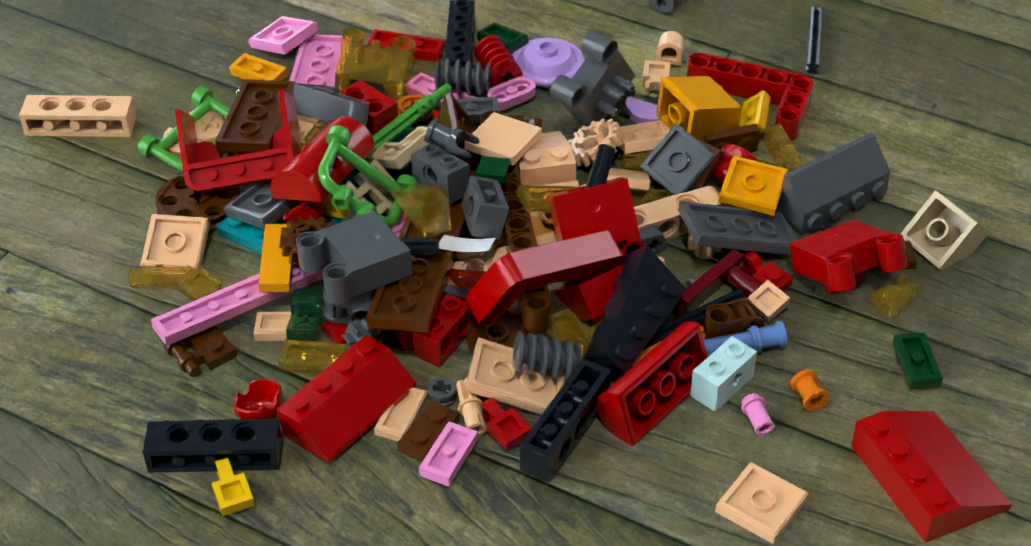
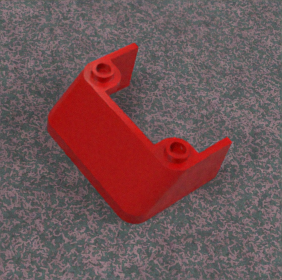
(207, 171)

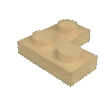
(398, 155)

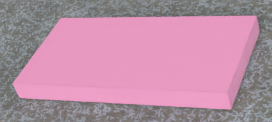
(317, 60)

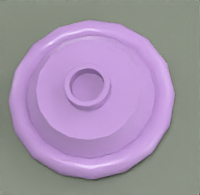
(547, 59)

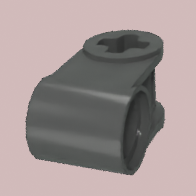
(351, 311)

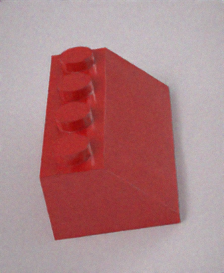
(345, 399)

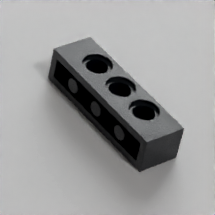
(460, 32)
(564, 421)
(199, 443)

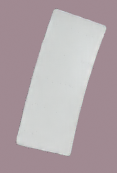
(465, 245)

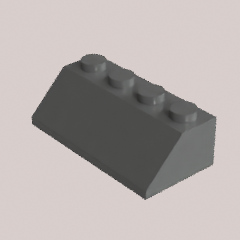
(834, 184)

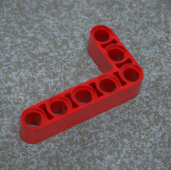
(743, 79)
(537, 268)

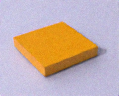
(753, 185)

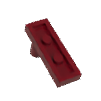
(722, 272)

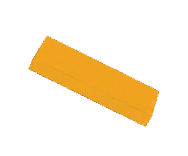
(274, 268)

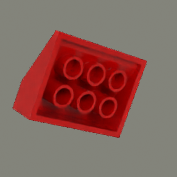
(926, 472)

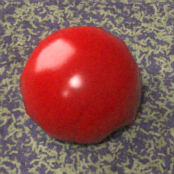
(259, 401)

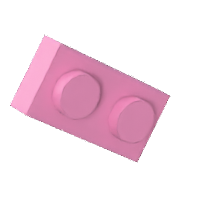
(448, 453)

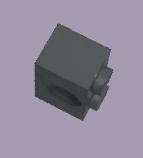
(440, 168)
(484, 208)

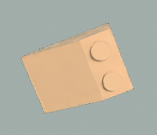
(548, 161)

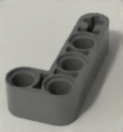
(327, 103)

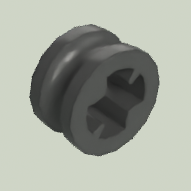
(442, 384)

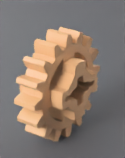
(589, 138)

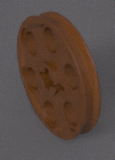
(187, 200)

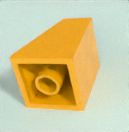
(696, 105)

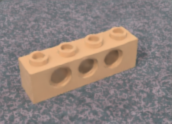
(78, 116)

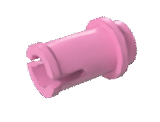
(754, 408)

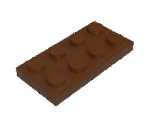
(253, 117)

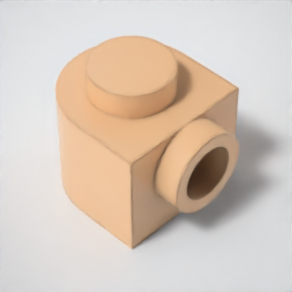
(671, 48)

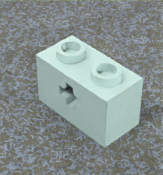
(723, 373)

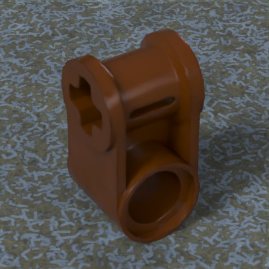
(730, 318)

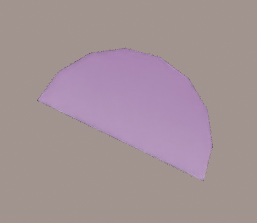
(640, 110)

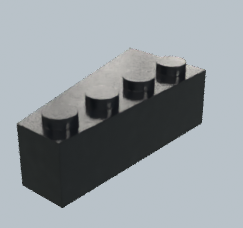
(637, 308)

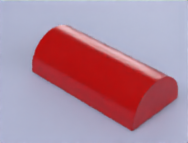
(300, 177)
(653, 385)

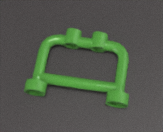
(338, 140)
(152, 146)

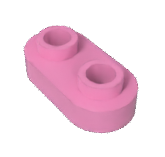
(513, 92)

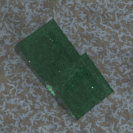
(305, 315)

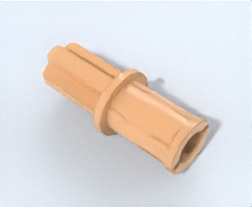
(470, 409)

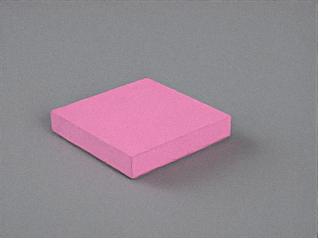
(283, 35)

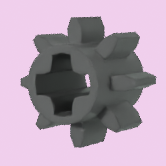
(357, 330)

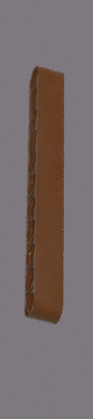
(519, 235)

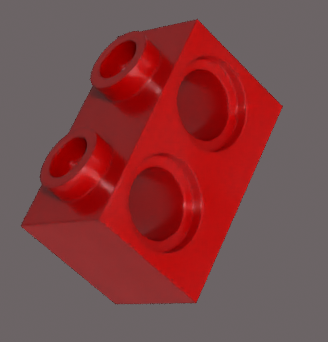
(382, 108)
(445, 333)

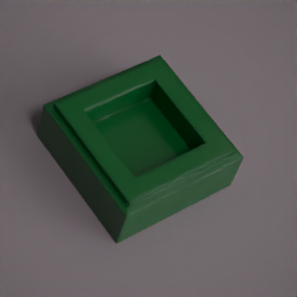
(493, 168)

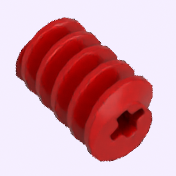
(503, 65)

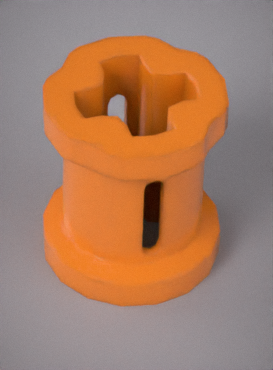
(811, 392)

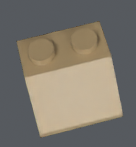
(944, 232)

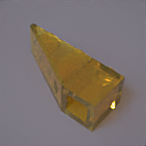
(425, 207)

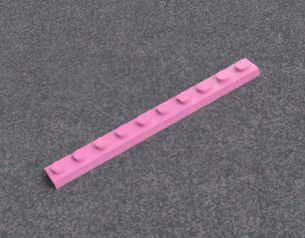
(230, 302)

